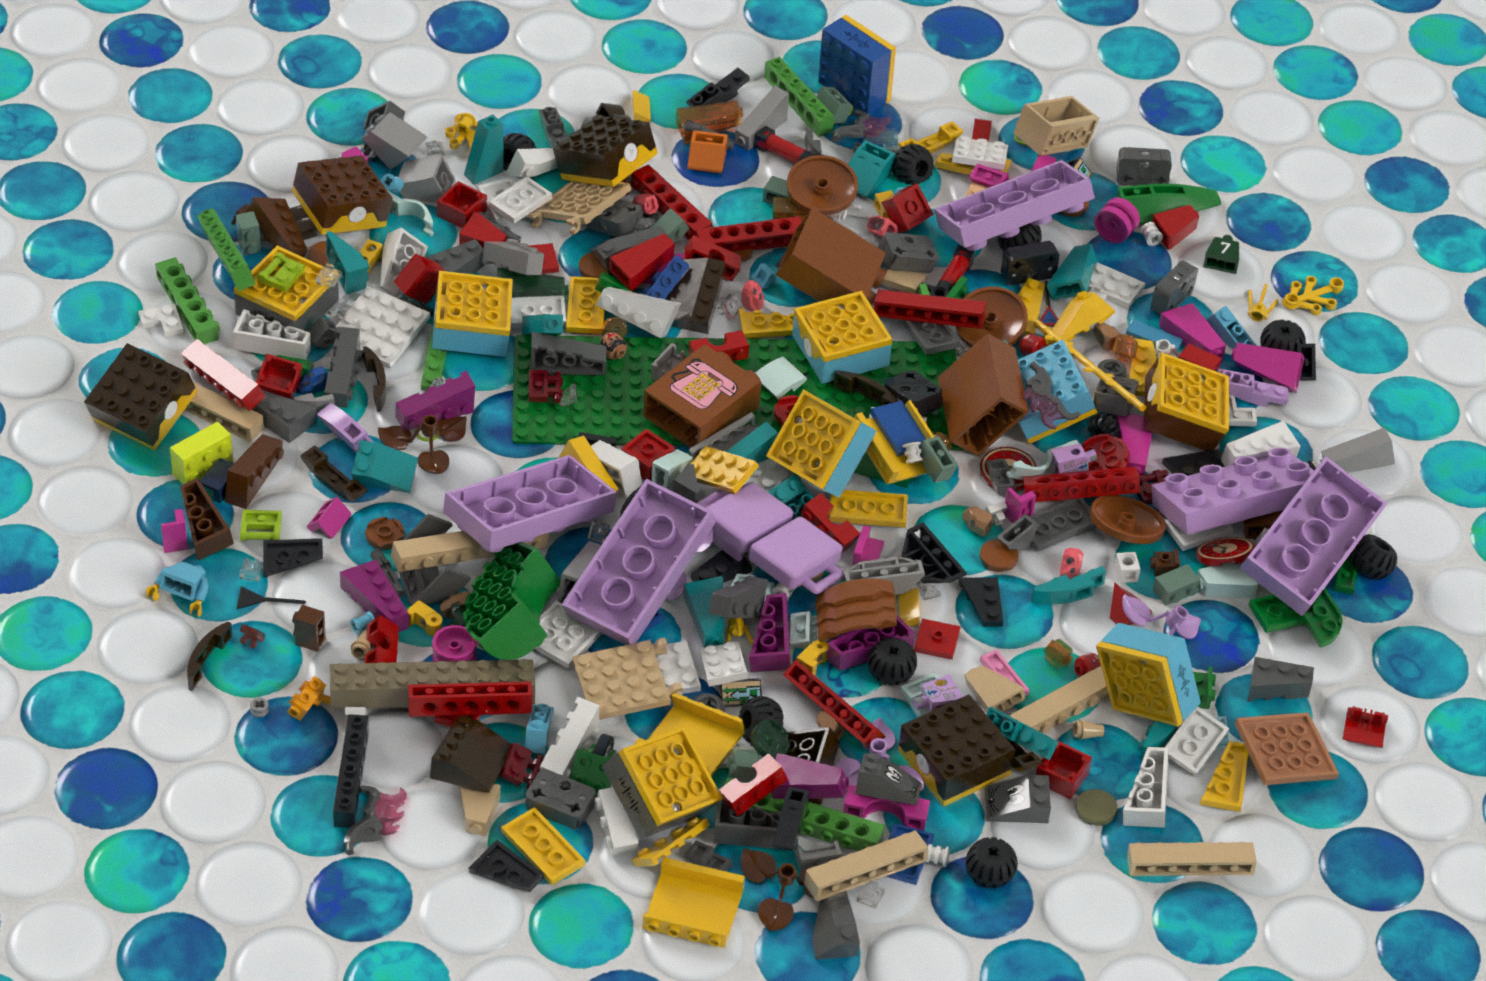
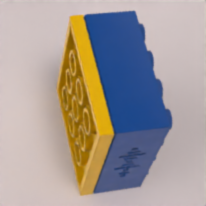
(857, 64)

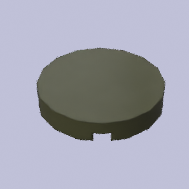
(1096, 807)

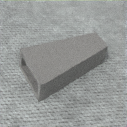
(770, 112)
(1363, 452)
(576, 568)

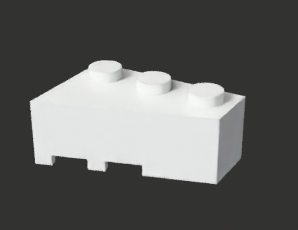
(620, 466)
(615, 822)

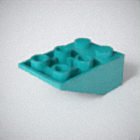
(871, 166)
(793, 494)

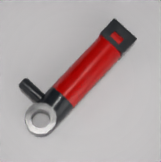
(767, 140)
(961, 262)

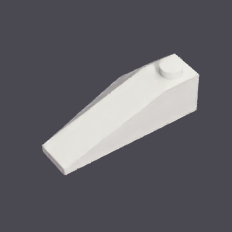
(531, 162)
(397, 252)

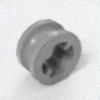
(259, 712)

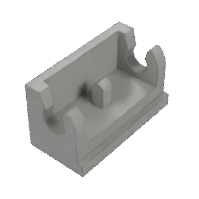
(666, 362)
(817, 857)

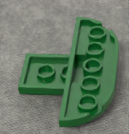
(1321, 619)

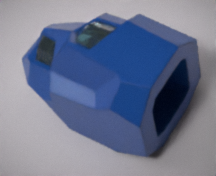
(313, 381)

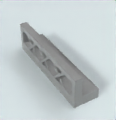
(725, 443)

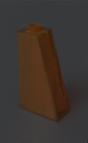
(715, 117)

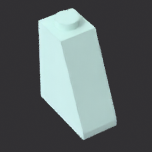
(669, 467)
(1226, 581)

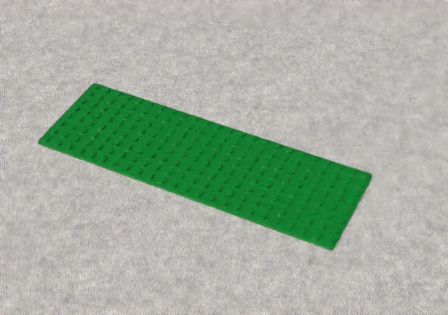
(615, 401)

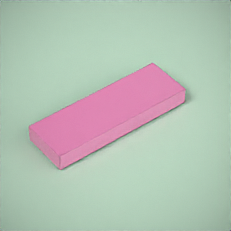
(996, 663)

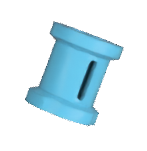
(392, 183)
(360, 624)

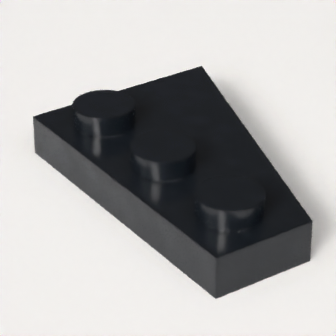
(1191, 463)
(289, 554)
(506, 867)

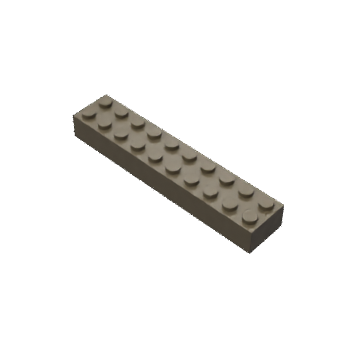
(387, 683)

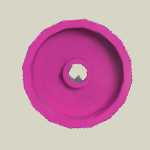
(1117, 220)
(453, 644)

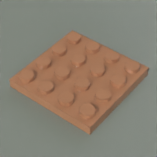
(1286, 748)

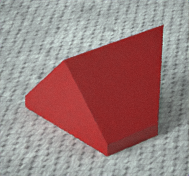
(1117, 613)

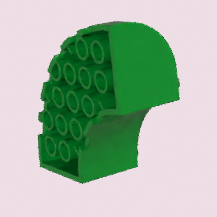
(509, 600)

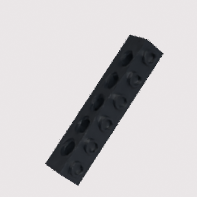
(351, 771)

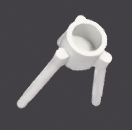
(842, 215)
(1165, 347)

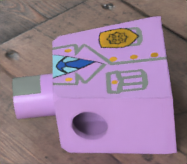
(1072, 459)
(937, 694)

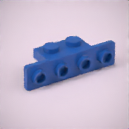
(666, 280)

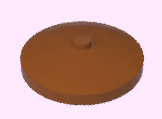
(822, 184)
(1004, 318)
(1127, 519)

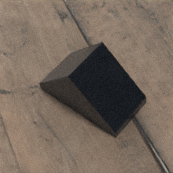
(1309, 365)

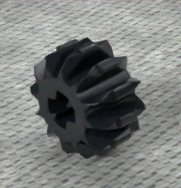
(1103, 425)

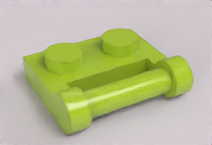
(286, 274)
(261, 521)

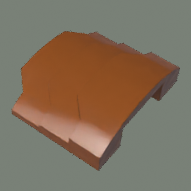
(855, 606)

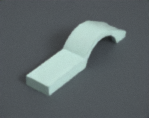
(412, 207)
(1025, 470)

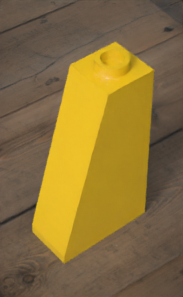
(583, 452)

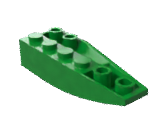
(1158, 198)

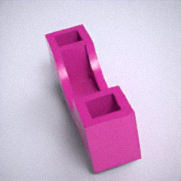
(910, 815)

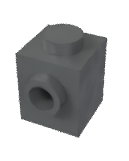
(323, 333)

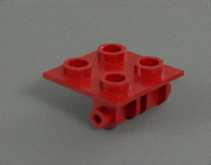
(1365, 727)

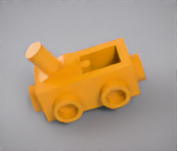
(310, 694)

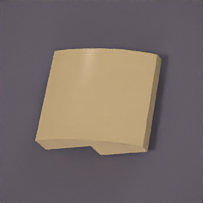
(904, 280)

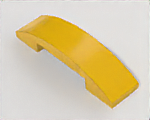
(937, 141)

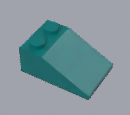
(349, 262)
(384, 467)

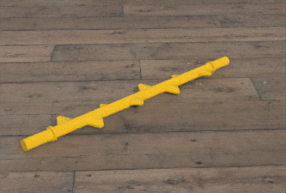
(1090, 367)

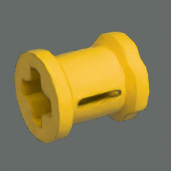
(463, 127)

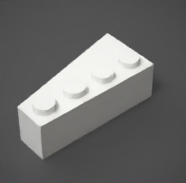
(639, 309)
(263, 337)
(1260, 443)
(578, 733)
(1148, 797)

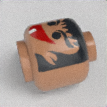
(615, 345)

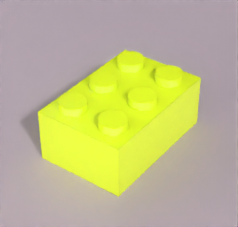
(199, 452)

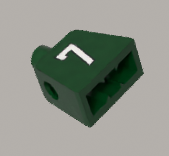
(1222, 255)

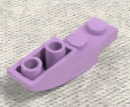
(1259, 393)
(343, 426)

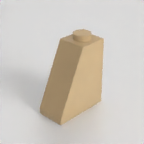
(993, 689)
(479, 808)

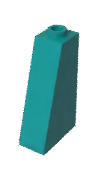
(486, 151)
(1073, 273)
(543, 323)
(756, 444)
(698, 599)

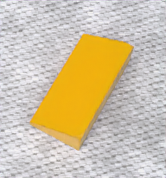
(641, 106)
(909, 607)

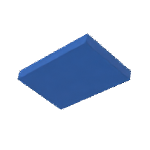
(897, 425)
(912, 874)

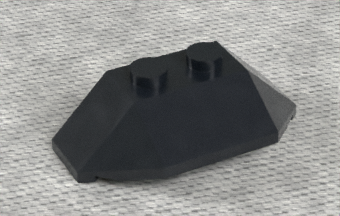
(935, 558)

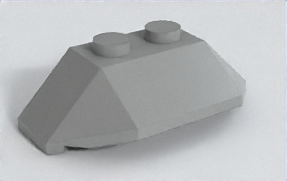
(899, 570)

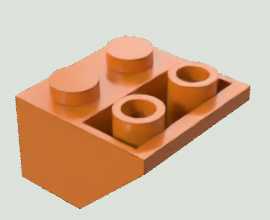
(707, 151)

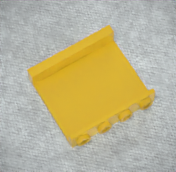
(889, 465)
(709, 729)
(694, 902)

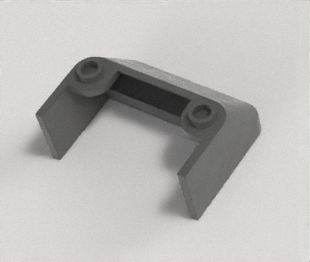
(427, 583)

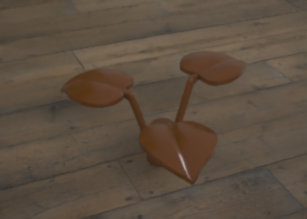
(433, 461)
(759, 865)

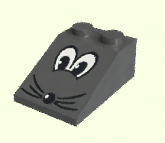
(886, 780)
(1019, 800)

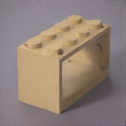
(1056, 125)

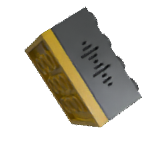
(298, 305)
(662, 782)

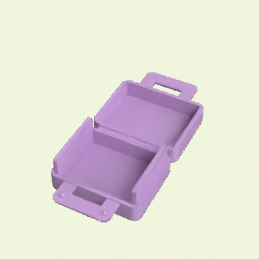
(777, 544)

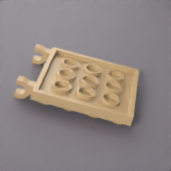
(579, 203)
(625, 678)

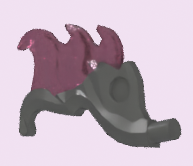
(863, 126)
(1043, 400)
(379, 814)

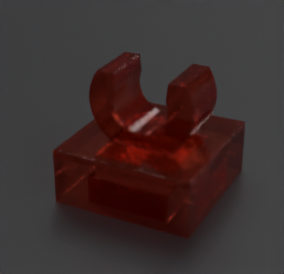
(251, 633)

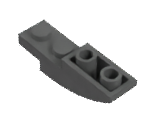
(552, 126)

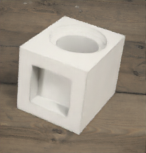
(1127, 567)

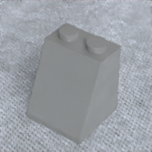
(393, 139)
(426, 178)

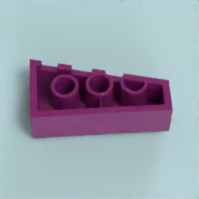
(443, 402)
(374, 592)
(771, 642)
(854, 646)

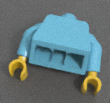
(184, 581)

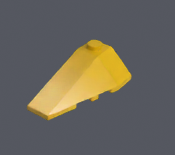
(1080, 314)

